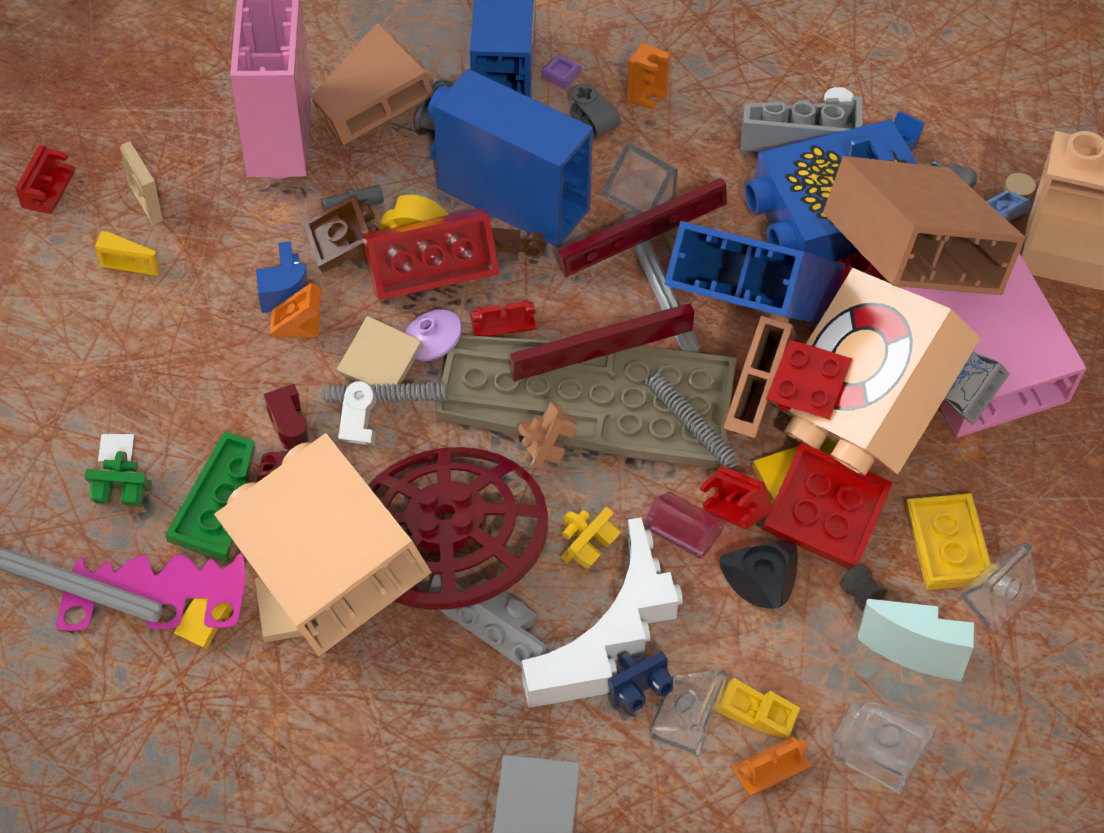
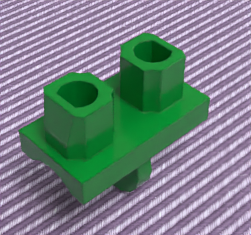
(132, 484)

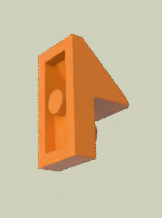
(298, 314)

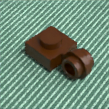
(509, 244)

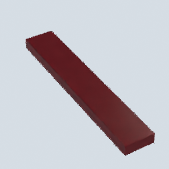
(642, 227)
(601, 342)

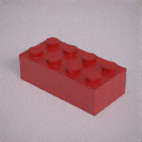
(430, 254)

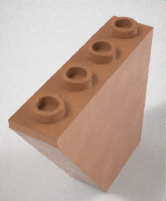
(371, 86)
(749, 408)

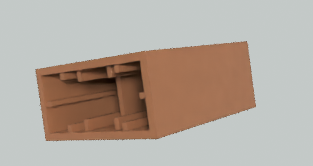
(923, 226)

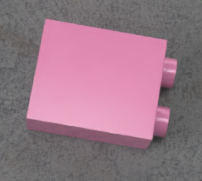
(272, 87)
(1025, 339)

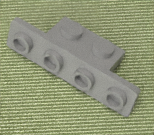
(498, 622)

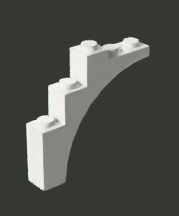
(589, 661)

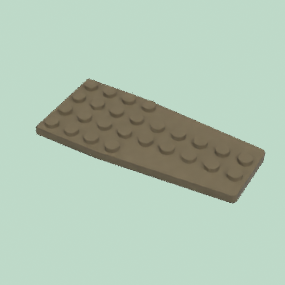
(602, 394)

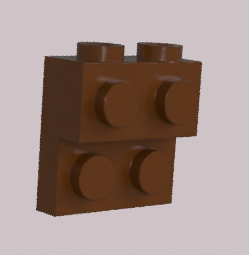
(338, 232)

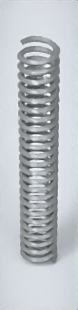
(392, 390)
(687, 422)

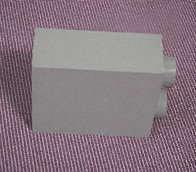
(537, 796)

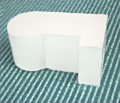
(356, 408)

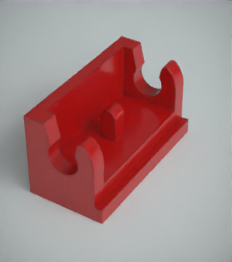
(44, 180)
(736, 498)

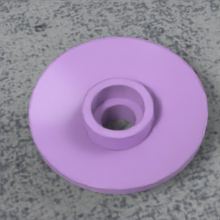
(438, 332)

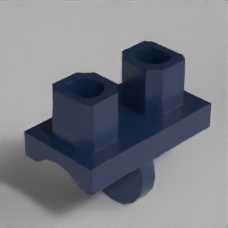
(638, 676)

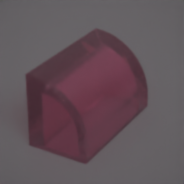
(683, 524)

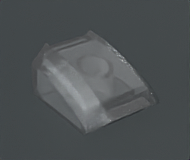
(882, 742)

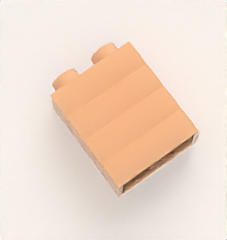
(1068, 213)

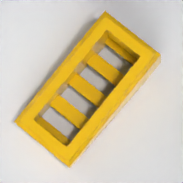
(125, 255)

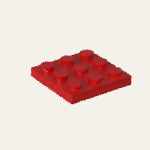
(827, 507)

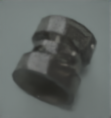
(862, 585)

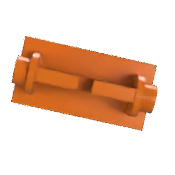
(772, 765)

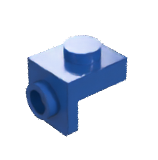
(909, 128)
(871, 148)

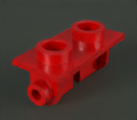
(500, 321)

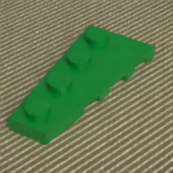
(223, 473)

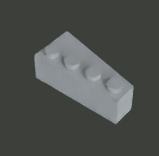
(778, 125)

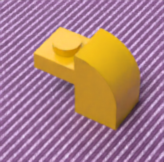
(411, 210)

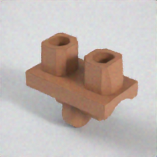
(542, 433)

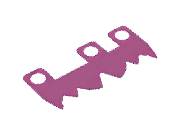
(172, 586)

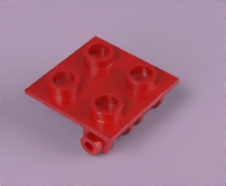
(808, 379)

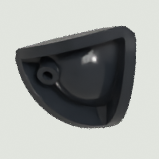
(762, 573)

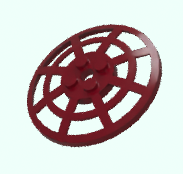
(466, 523)

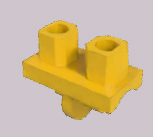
(581, 549)

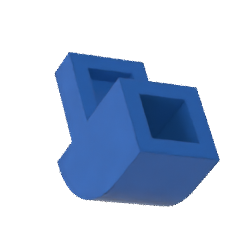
(281, 282)

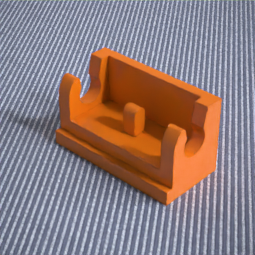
(647, 75)

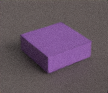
(561, 71)

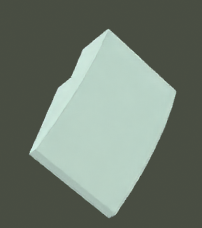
(917, 638)

